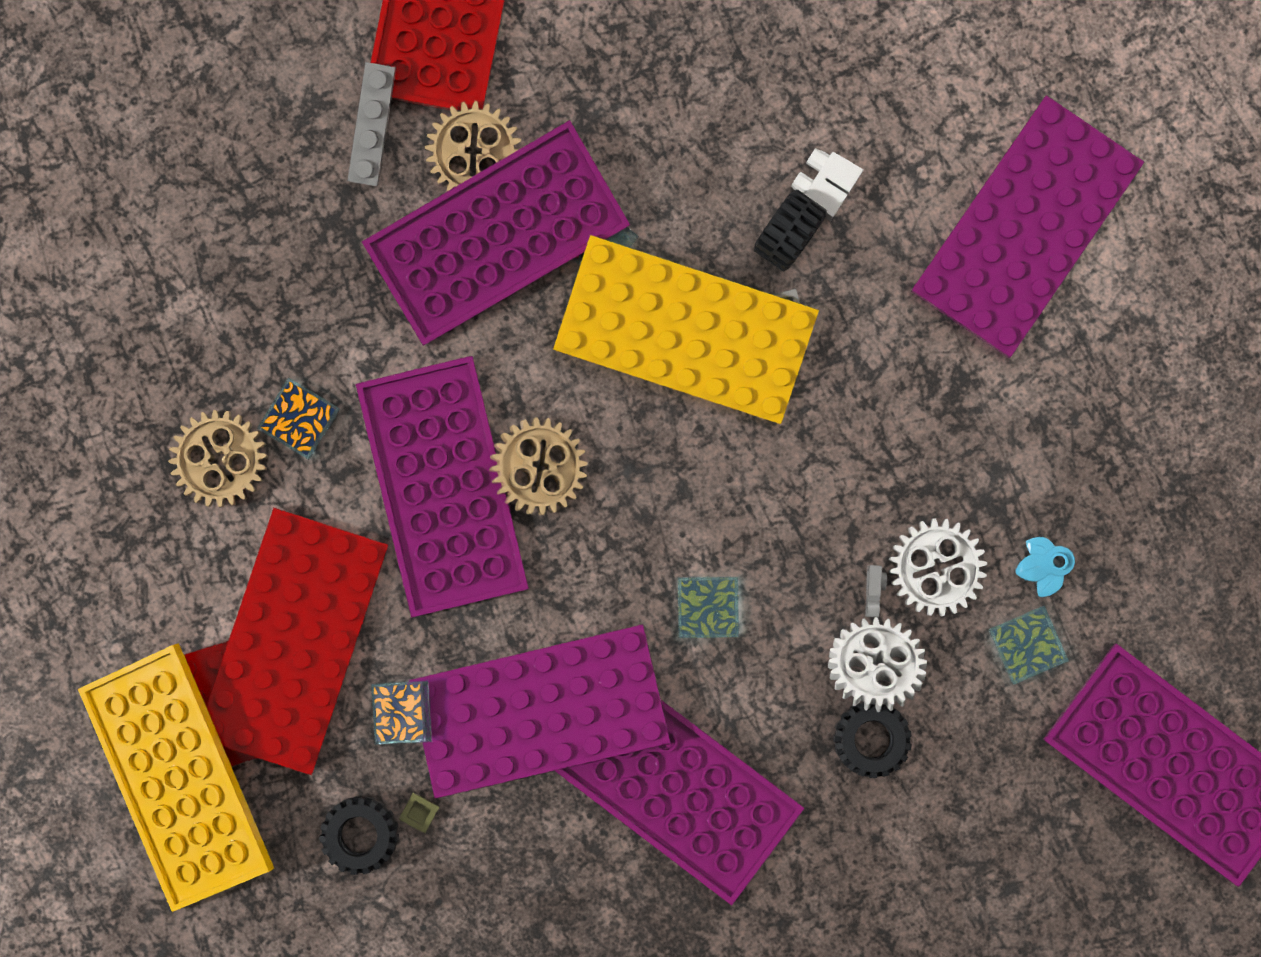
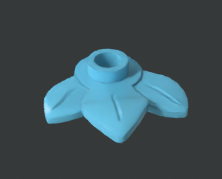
(1041, 565)

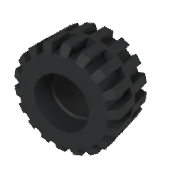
(790, 230)
(872, 766)
(336, 848)

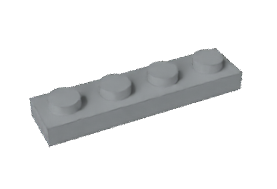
(371, 124)

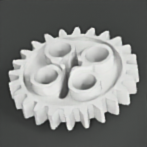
(946, 593)
(889, 644)

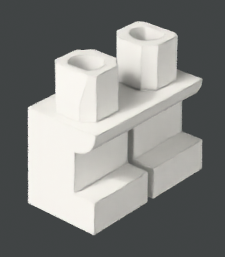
(831, 184)

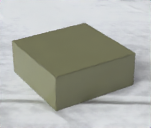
(419, 812)

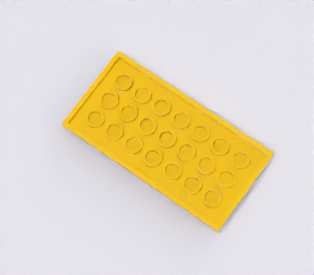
(685, 329)
(175, 778)

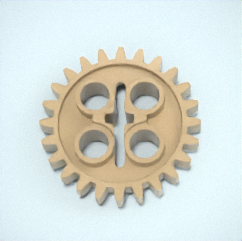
(446, 148)
(564, 473)
(196, 474)

